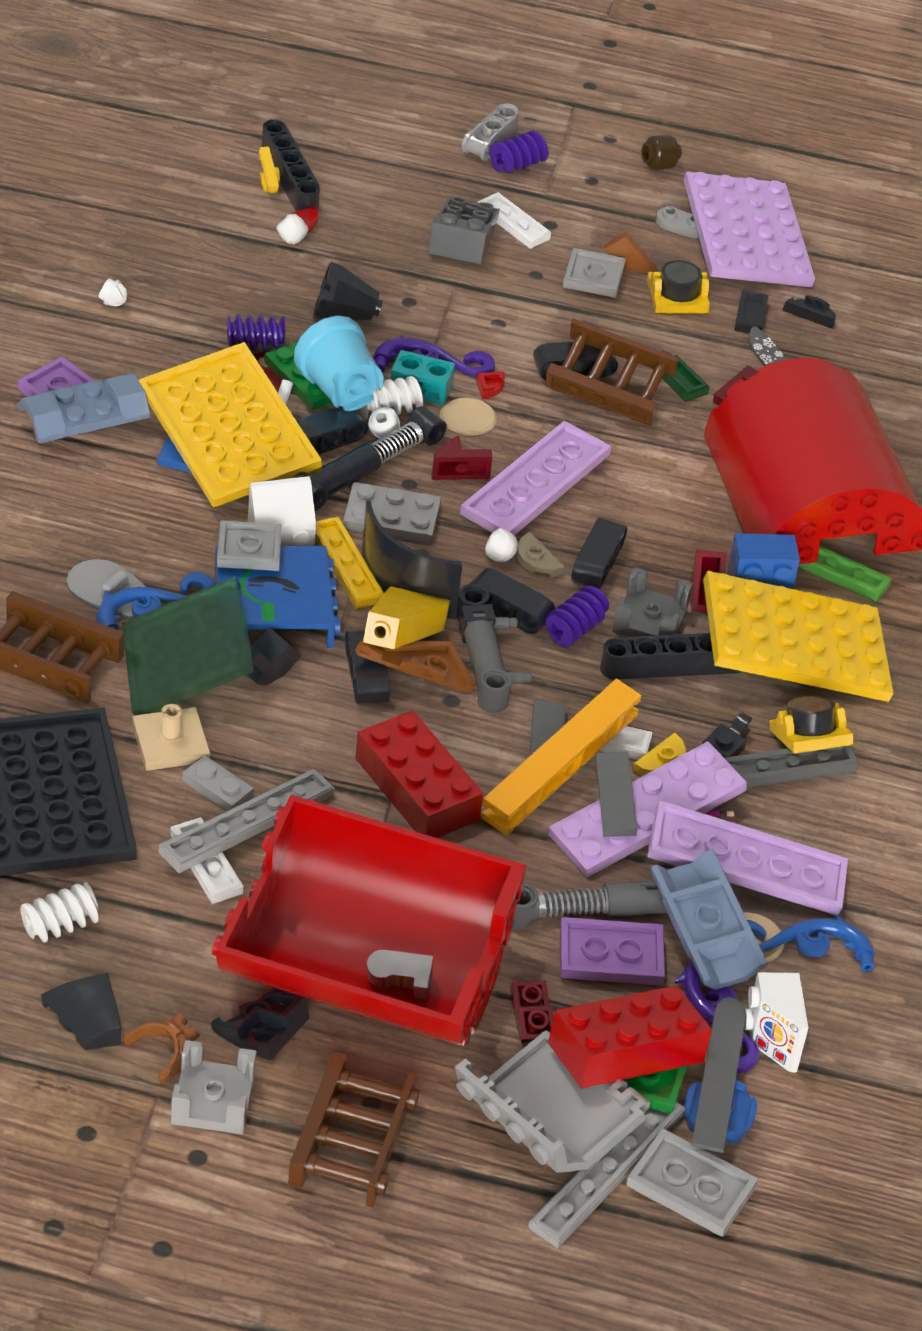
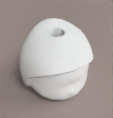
(292, 229)
(383, 422)
(501, 545)

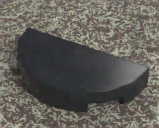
(812, 309)

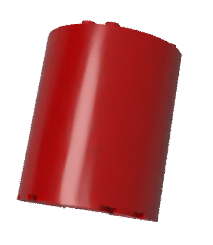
(811, 460)
(356, 886)

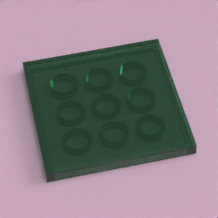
(187, 647)

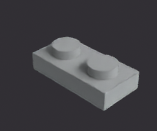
(217, 784)

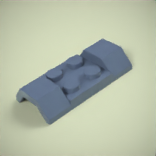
(86, 407)
(709, 921)

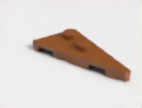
(425, 659)

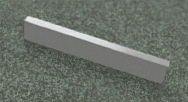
(240, 822)
(591, 1186)

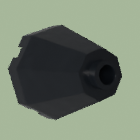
(346, 296)

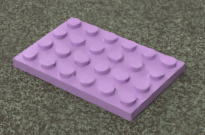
(748, 229)

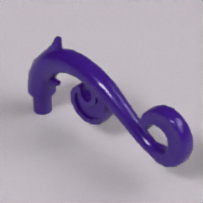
(392, 347)
(706, 1009)

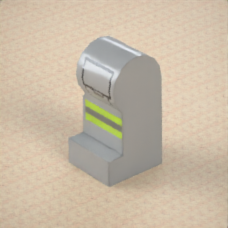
(401, 970)

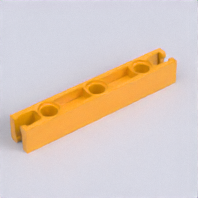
(560, 757)

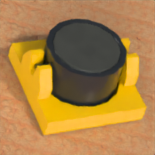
(679, 288)
(811, 725)

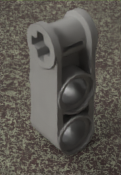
(494, 128)

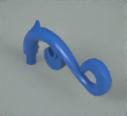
(147, 595)
(819, 946)

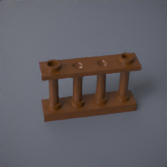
(603, 395)
(61, 626)
(328, 1105)

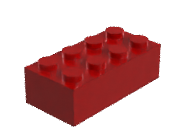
(419, 775)
(629, 1036)

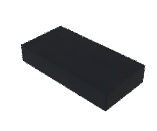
(751, 311)

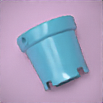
(339, 362)

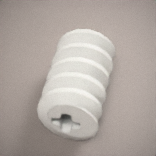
(395, 395)
(60, 911)

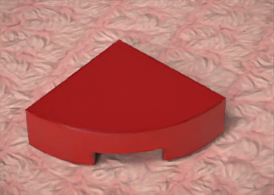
(309, 216)
(490, 383)

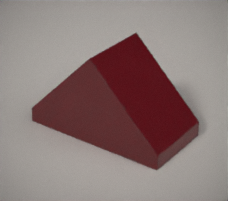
(704, 562)

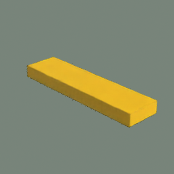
(348, 563)

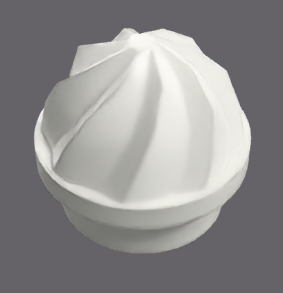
(113, 293)

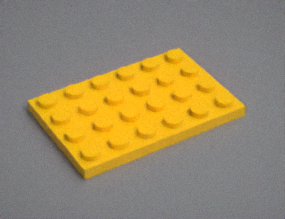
(229, 423)
(797, 636)

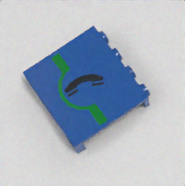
(293, 596)

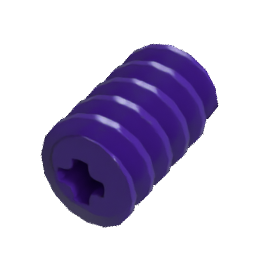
(518, 152)
(256, 332)
(577, 616)

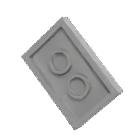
(399, 512)
(692, 1182)

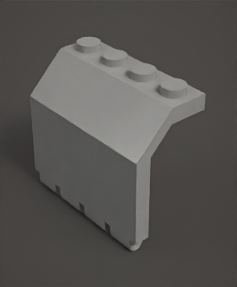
(550, 1111)

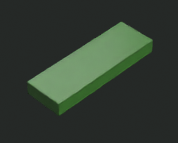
(849, 574)

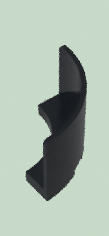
(406, 568)

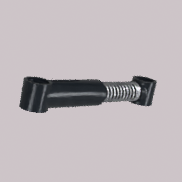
(420, 428)

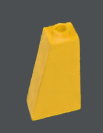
(404, 618)

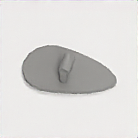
(93, 577)

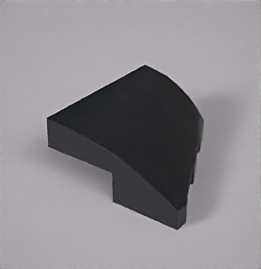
(87, 1010)
(265, 1023)

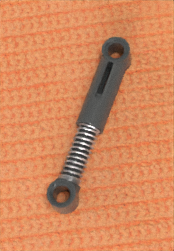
(612, 900)

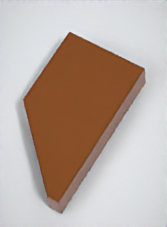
(626, 247)

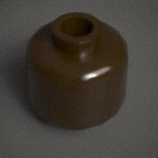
(661, 152)

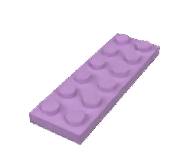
(535, 479)
(693, 781)
(751, 857)

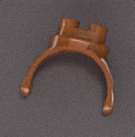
(172, 1028)

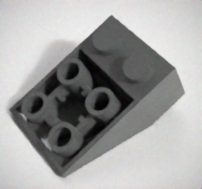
(463, 230)

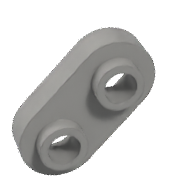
(677, 221)

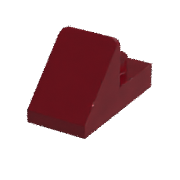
(456, 463)

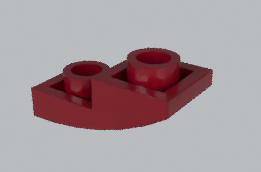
(531, 1008)

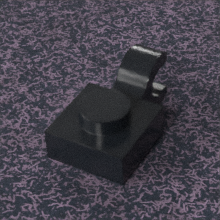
(730, 741)

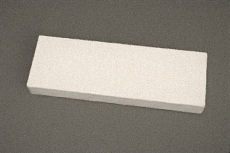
(518, 222)
(215, 873)

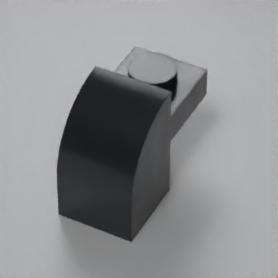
(271, 658)

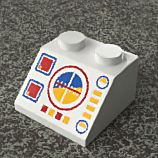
(778, 1017)

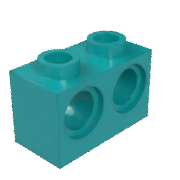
(432, 375)

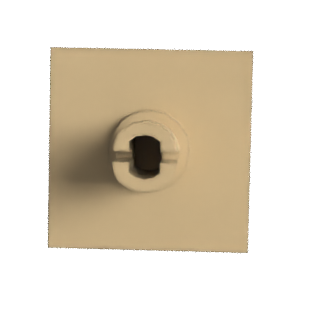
(170, 737)

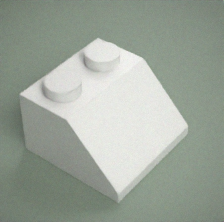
(288, 504)

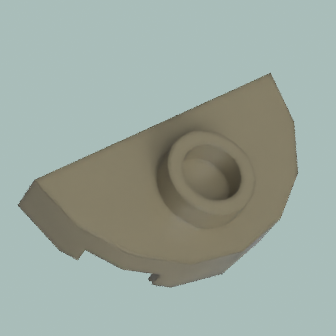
(536, 557)

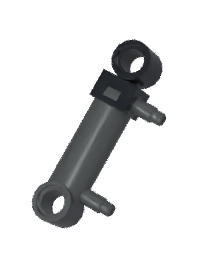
(477, 630)

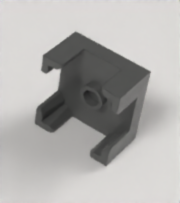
(648, 611)

